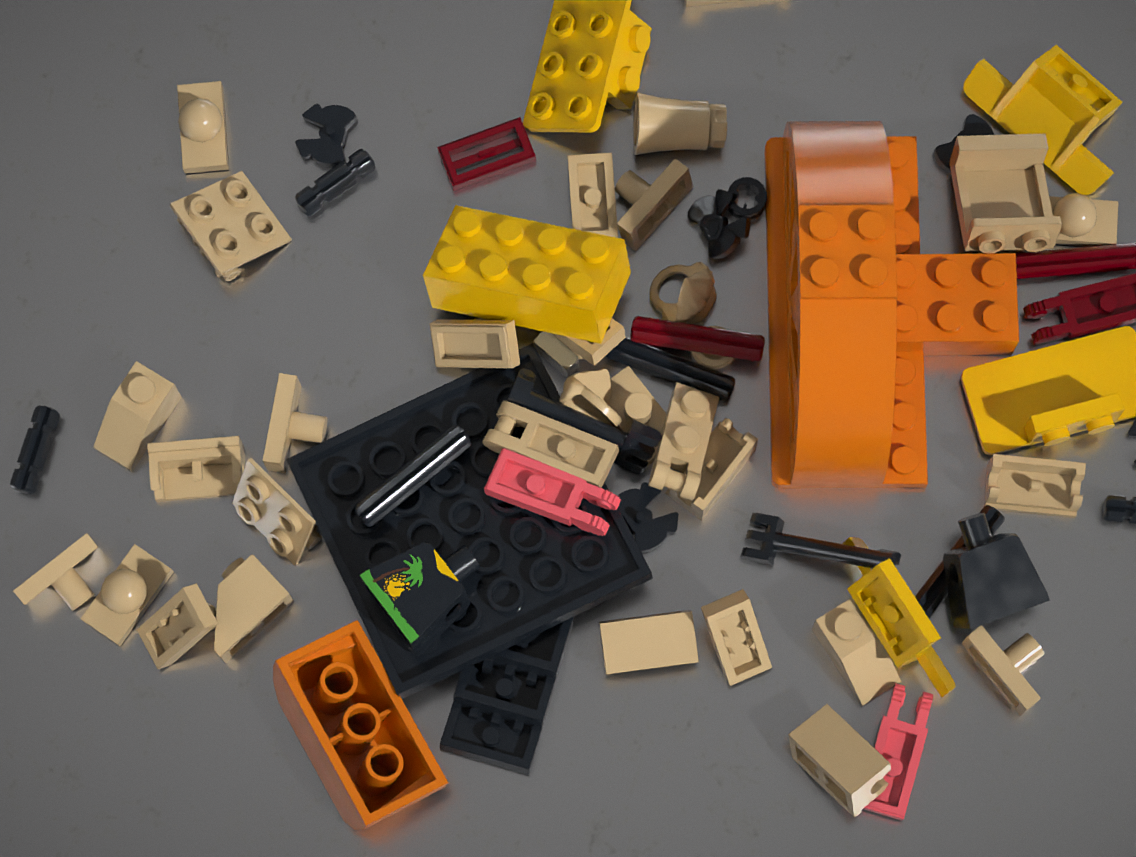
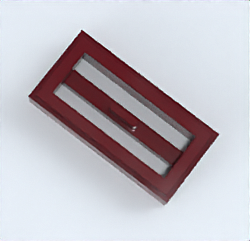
(492, 169)

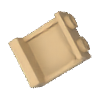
(1003, 193)

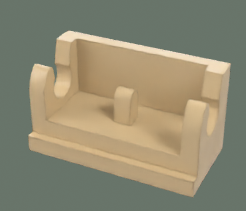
(723, 460)
(196, 468)
(1034, 485)
(648, 641)
(839, 759)

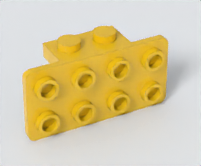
(587, 58)
(1053, 391)

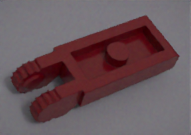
(1087, 309)

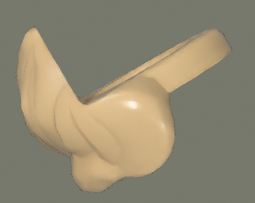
(695, 296)
(591, 394)

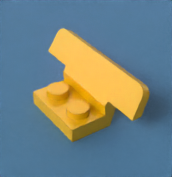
(1052, 99)
(898, 619)

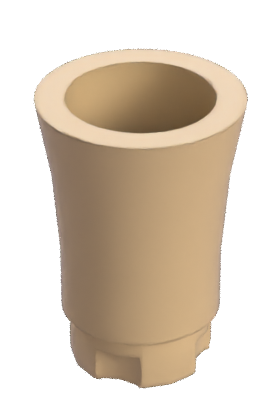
(677, 124)

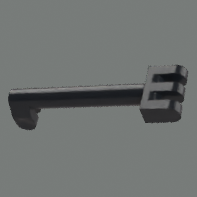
(634, 446)
(774, 540)

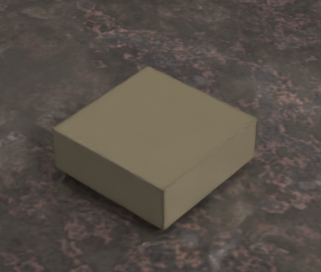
(556, 353)

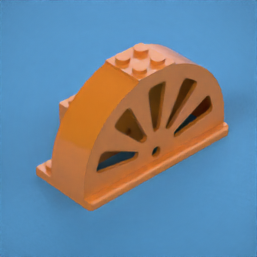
(863, 307)

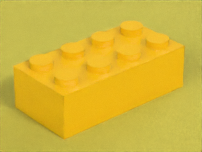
(527, 273)

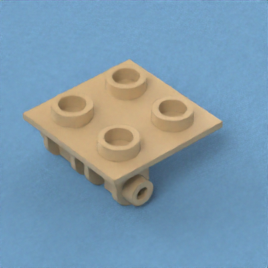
(230, 224)
(274, 513)

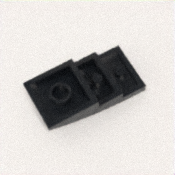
(505, 701)

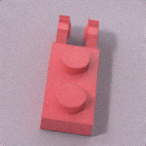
(548, 491)
(902, 747)

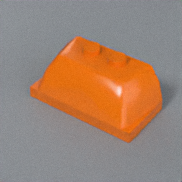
(355, 727)

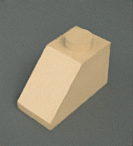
(136, 415)
(246, 605)
(856, 652)

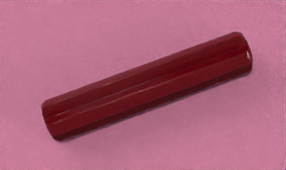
(1076, 260)
(697, 338)

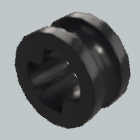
(755, 186)

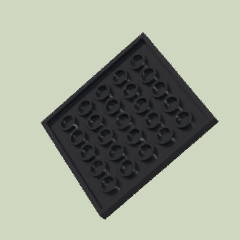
(529, 565)

